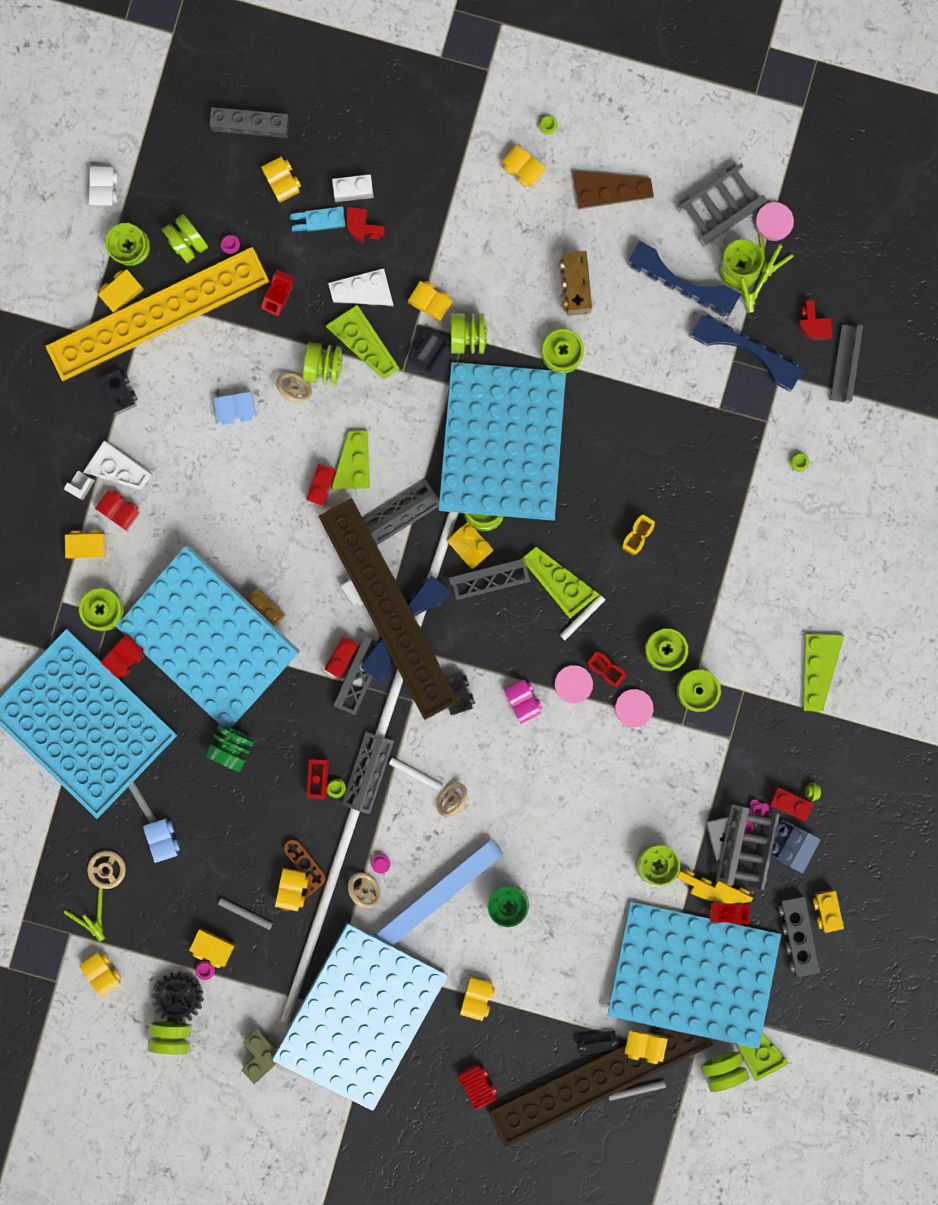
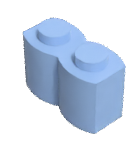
(234, 407)
(161, 840)

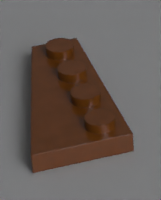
(609, 189)

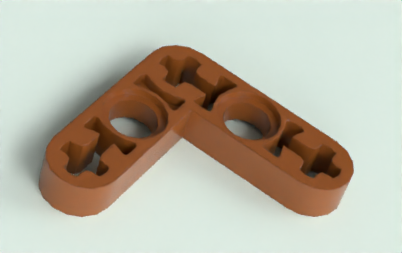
(311, 887)

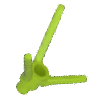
(768, 267)
(749, 297)
(95, 926)

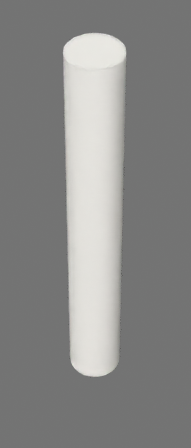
(582, 617)
(415, 774)

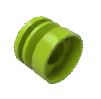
(119, 237)
(745, 255)
(468, 333)
(322, 364)
(669, 865)

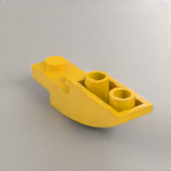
(720, 892)

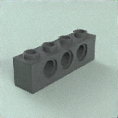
(249, 122)
(810, 963)

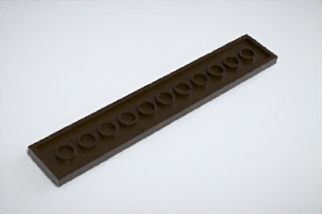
(388, 609)
(587, 1086)

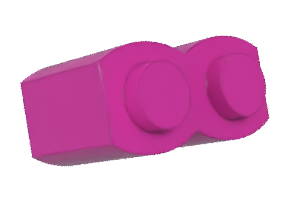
(523, 701)

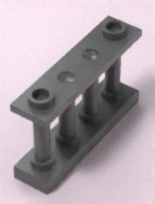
(723, 223)
(733, 843)

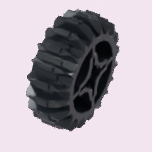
(184, 1003)

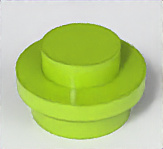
(548, 125)
(799, 462)
(336, 788)
(813, 791)

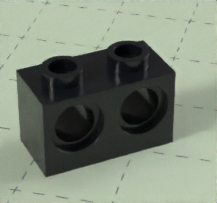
(114, 394)
(461, 692)

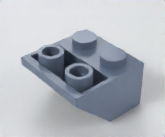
(793, 846)

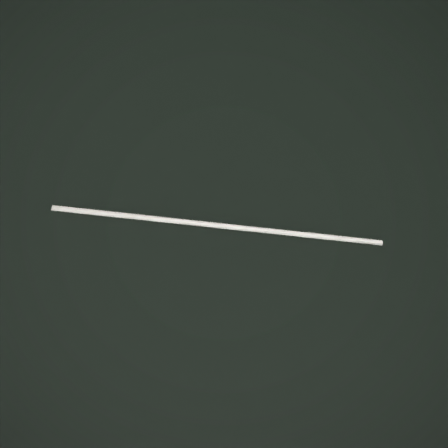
(353, 814)

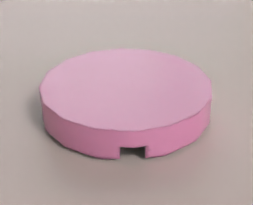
(774, 221)
(573, 684)
(634, 708)

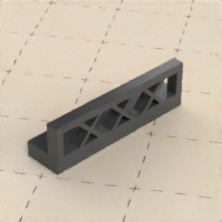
(846, 363)
(403, 514)
(484, 573)
(352, 676)
(371, 773)

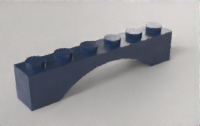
(648, 261)
(782, 372)
(431, 595)

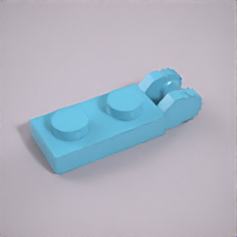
(320, 219)

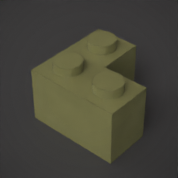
(263, 1051)

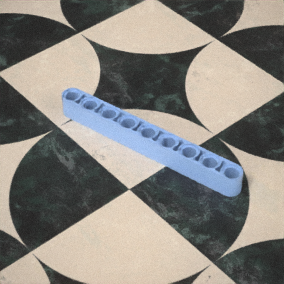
(439, 893)

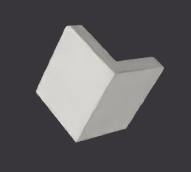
(79, 485)

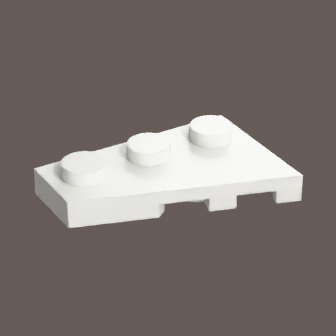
(362, 289)
(116, 466)

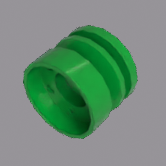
(229, 748)
(500, 914)

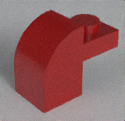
(357, 226)
(278, 293)
(814, 328)
(731, 913)

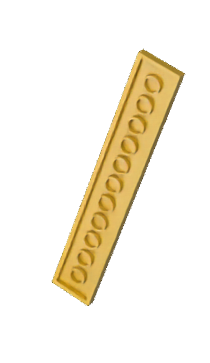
(157, 314)

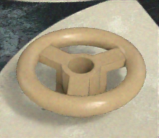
(293, 389)
(454, 802)
(113, 882)
(362, 891)

